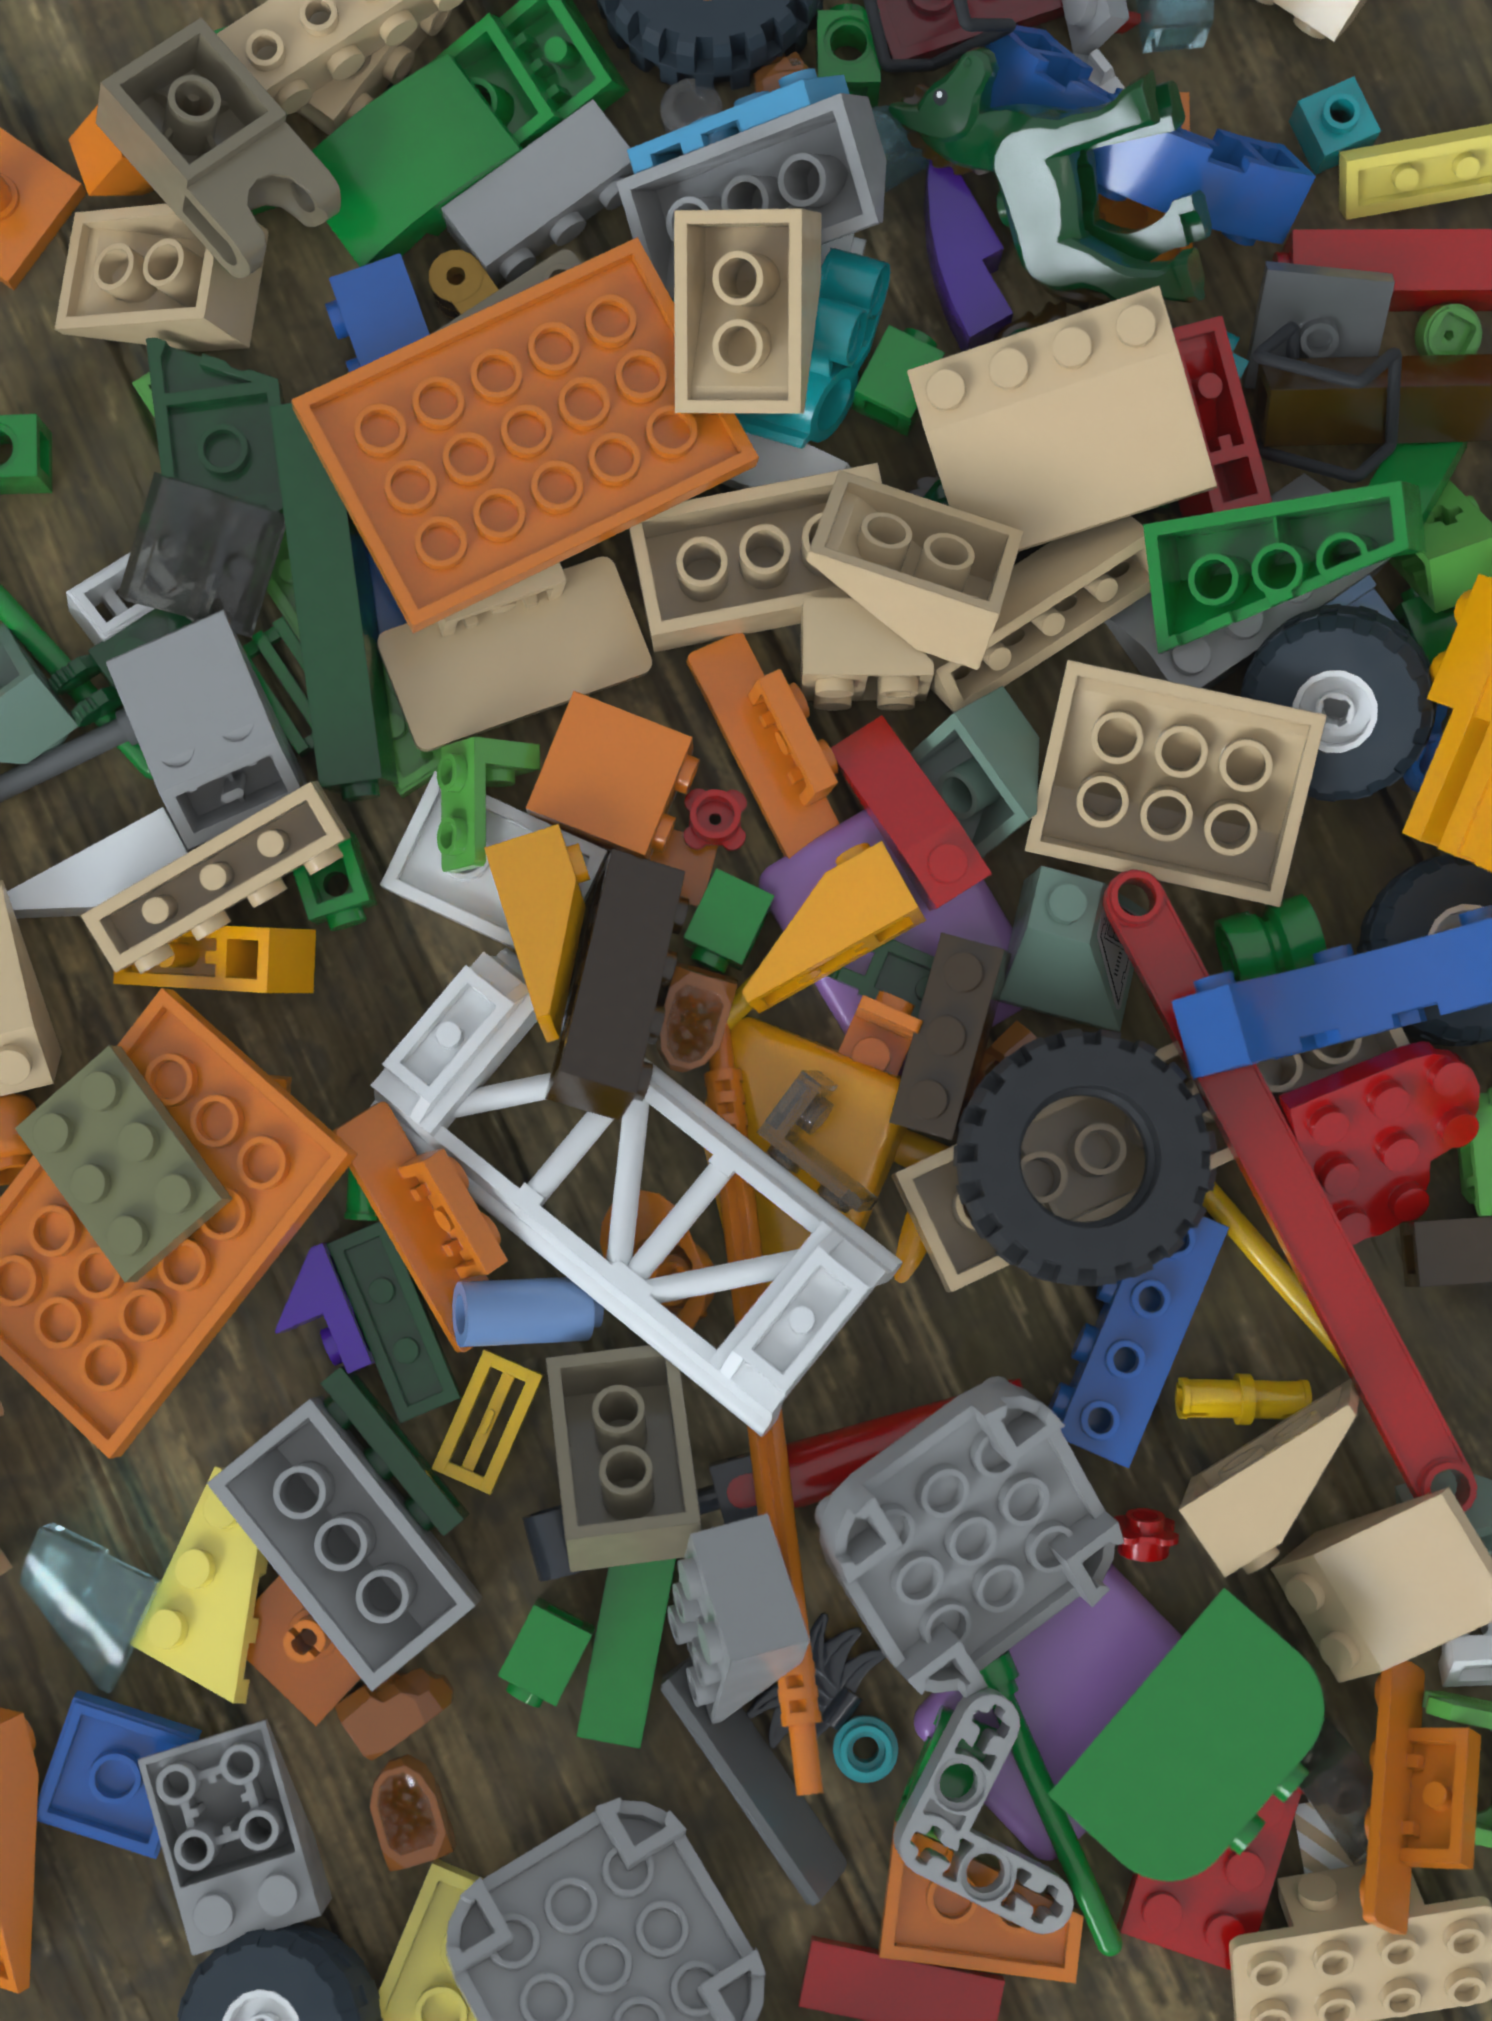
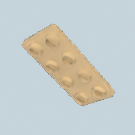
(515, 653)
(1349, 1970)

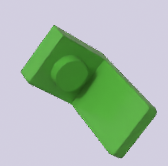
(463, 778)

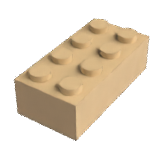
(734, 560)

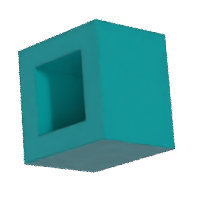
(1323, 136)

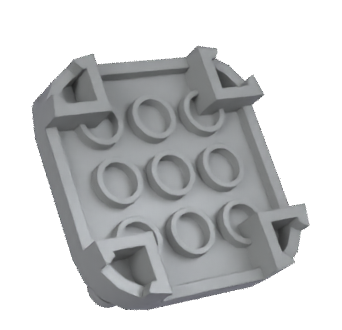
(967, 1536)
(604, 1929)

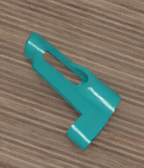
(845, 327)

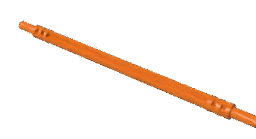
(768, 1453)

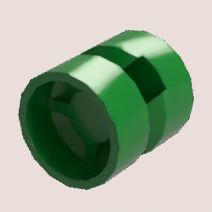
(1272, 943)

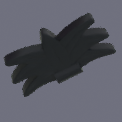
(834, 1677)

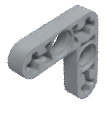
(956, 1816)

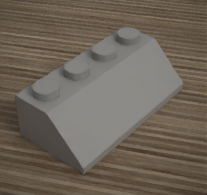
(809, 159)
(1223, 652)
(344, 1542)

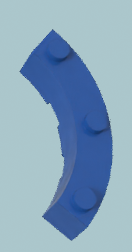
(1247, 182)
(1336, 998)

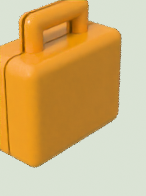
(852, 1136)

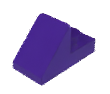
(320, 1294)

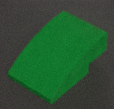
(537, 66)
(411, 158)

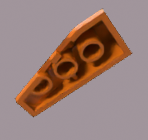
(17, 1847)

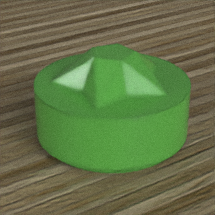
(1448, 330)

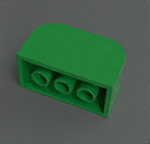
(1199, 1747)

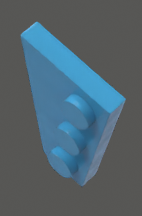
(795, 92)

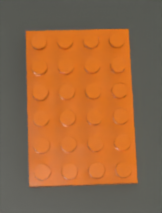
(519, 436)
(118, 1347)

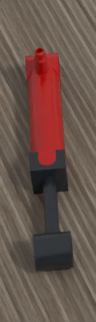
(815, 1468)

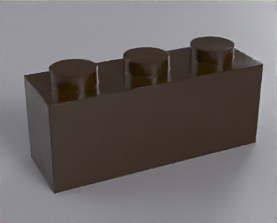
(953, 1036)

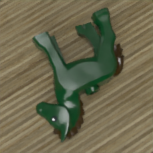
(1051, 184)

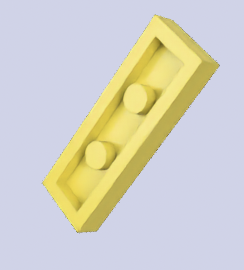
(1415, 172)

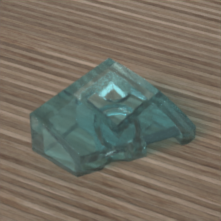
(88, 1599)

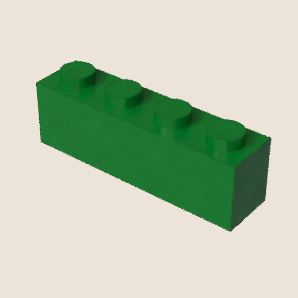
(1252, 558)

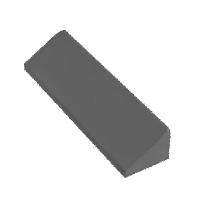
(761, 1790)

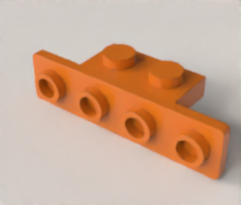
(769, 740)
(423, 1210)
(1419, 1799)

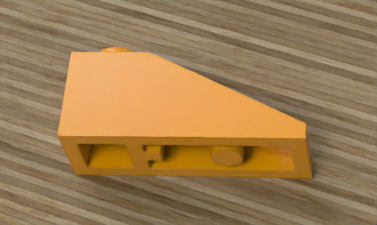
(544, 914)
(842, 919)
(235, 961)

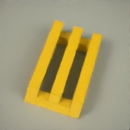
(466, 1472)

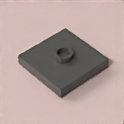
(1334, 308)

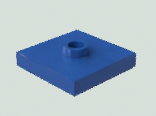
(96, 1775)

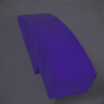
(962, 258)

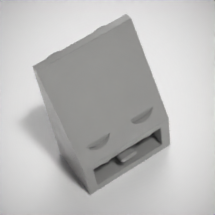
(205, 728)
(736, 1615)
(234, 1836)

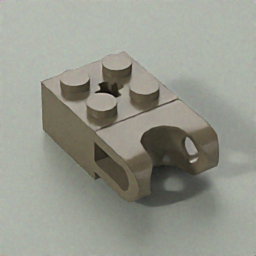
(213, 144)

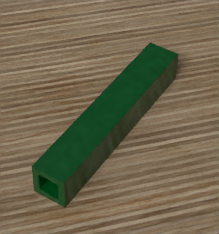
(334, 622)

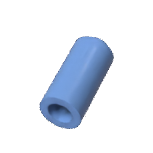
(523, 1312)

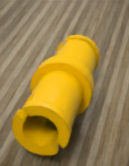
(1240, 1398)

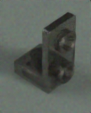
(805, 1109)
(1339, 1790)

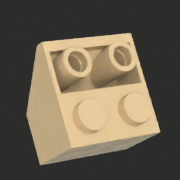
(857, 658)

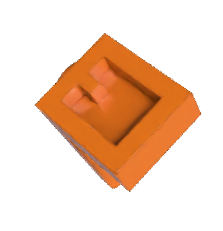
(881, 1032)

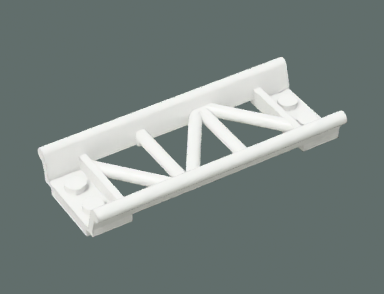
(814, 1289)

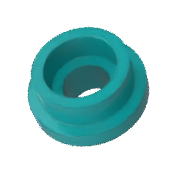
(865, 1769)

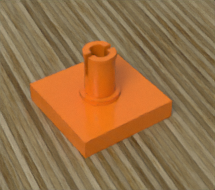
(33, 206)
(298, 1654)

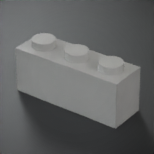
(541, 194)

